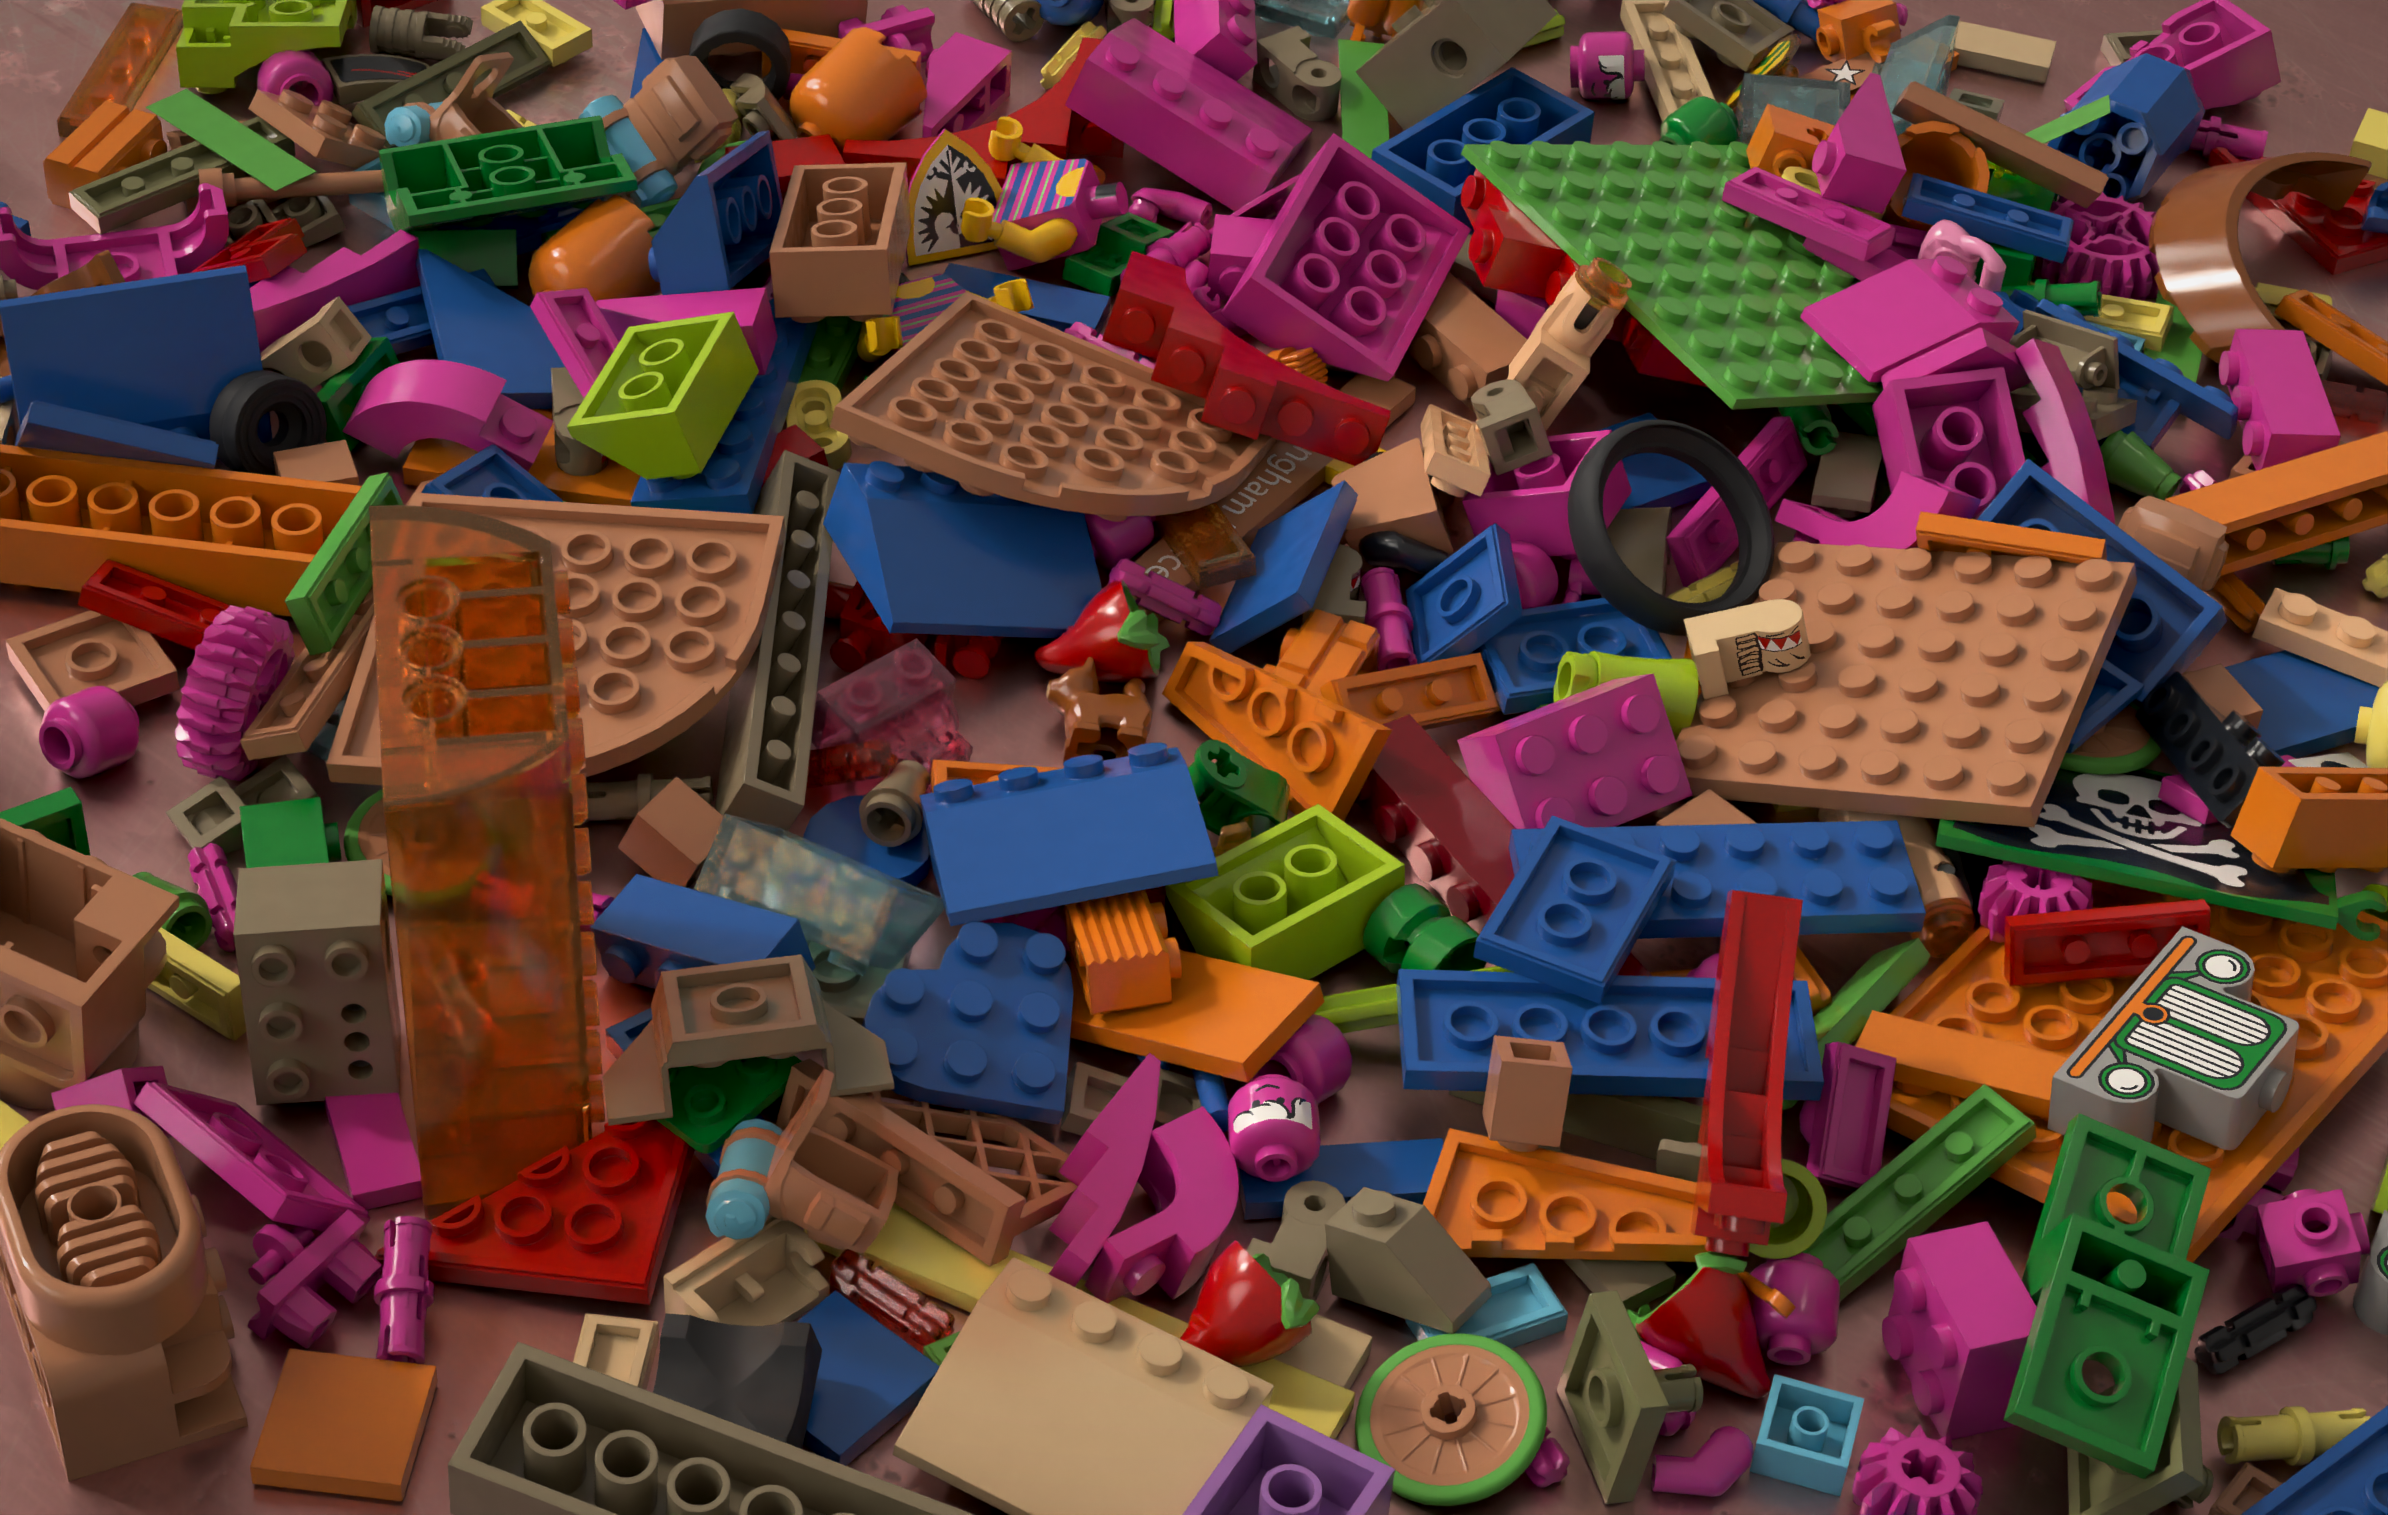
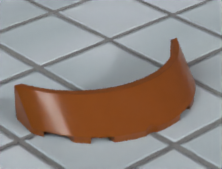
(2199, 240)

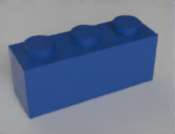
(673, 927)

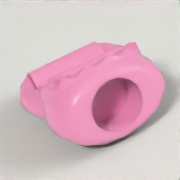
(1953, 241)

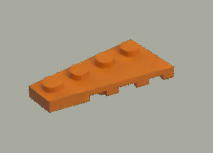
(1279, 725)
(1557, 1205)

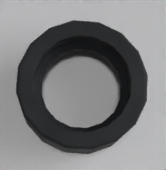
(750, 29)

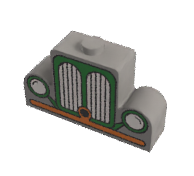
(2182, 1051)

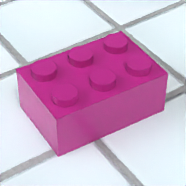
(1951, 431)
(1581, 758)

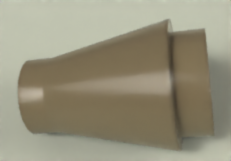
(893, 808)

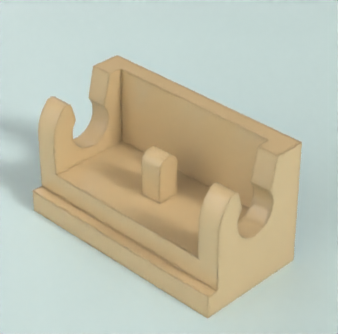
(750, 1278)

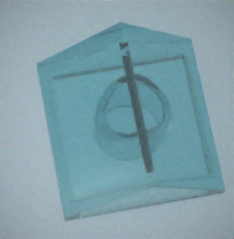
(1808, 97)

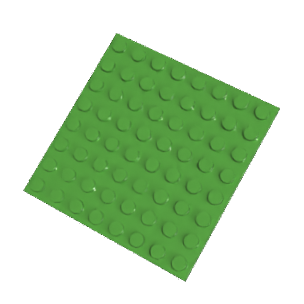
(1702, 272)

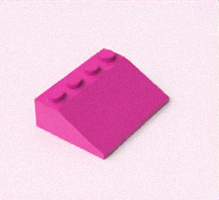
(1186, 115)
(1347, 265)

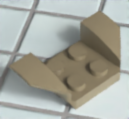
(736, 1014)

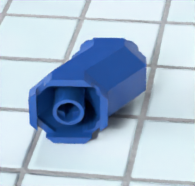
(2148, 124)

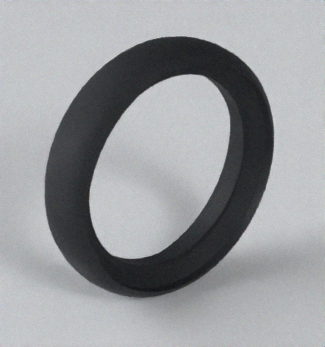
(1725, 475)

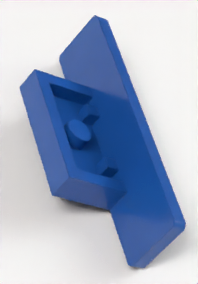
(2157, 387)

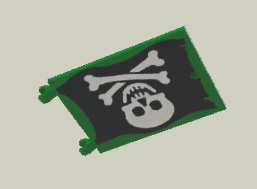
(2126, 836)

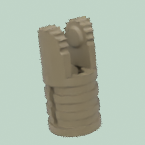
(1015, 18)
(413, 32)

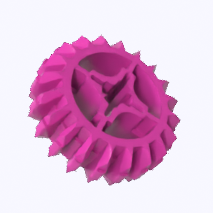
(2106, 246)
(228, 686)

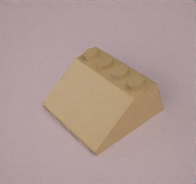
(1075, 1406)

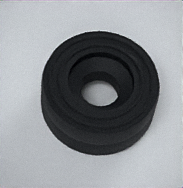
(246, 401)

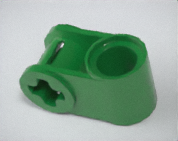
(1237, 790)

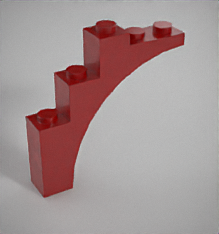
(1043, 122)
(1521, 259)
(1240, 383)
(1743, 1097)

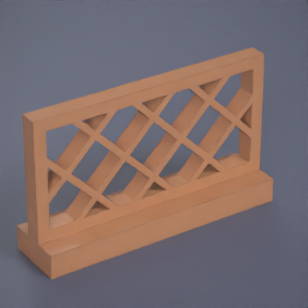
(942, 1177)

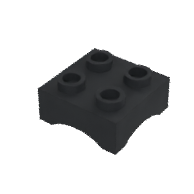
(742, 1372)

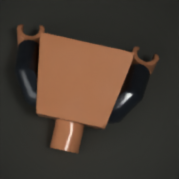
(1397, 512)

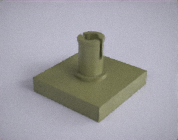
(1618, 1397)
(2178, 1475)

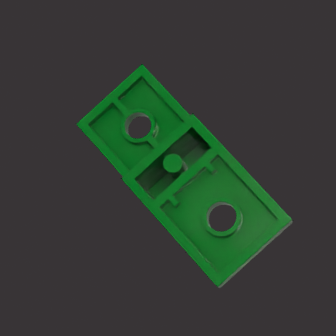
(2110, 1296)

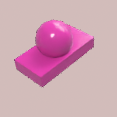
(1851, 1118)

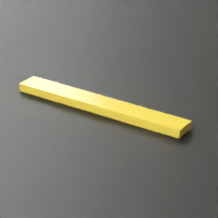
(959, 1278)

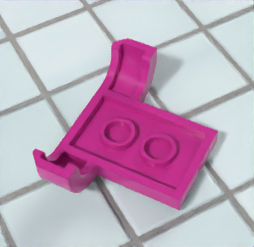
(137, 252)

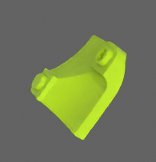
(234, 35)

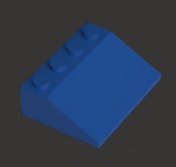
(136, 348)
(957, 558)
(1066, 834)

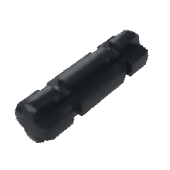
(2255, 1329)

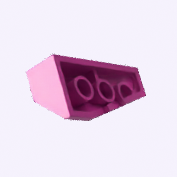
(2220, 45)

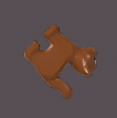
(1098, 720)

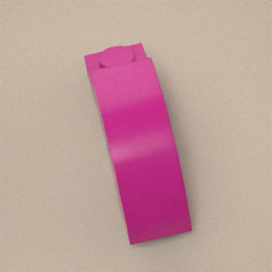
(445, 403)
(1888, 526)
(1194, 1193)

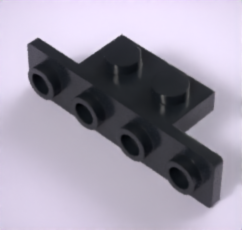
(2207, 748)

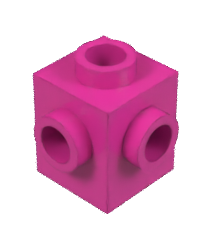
(2311, 1241)

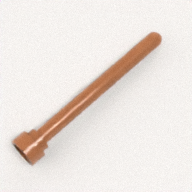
(313, 185)

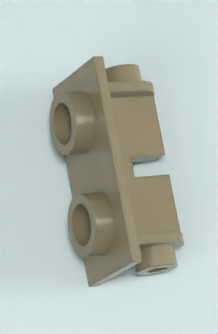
(2088, 353)

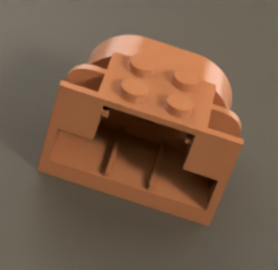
(72, 965)
(114, 1288)

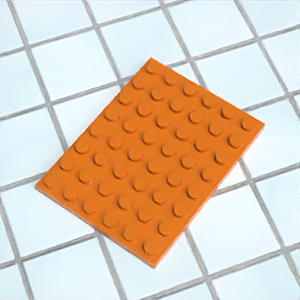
(2301, 971)

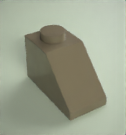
(1402, 1262)

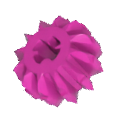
(2027, 889)
(1916, 1477)

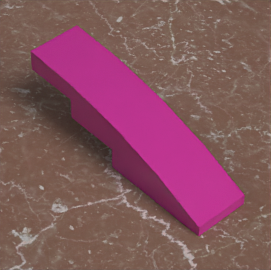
(295, 296)
(2064, 426)
(1106, 1171)

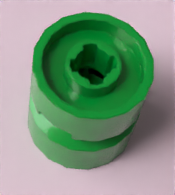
(1419, 933)

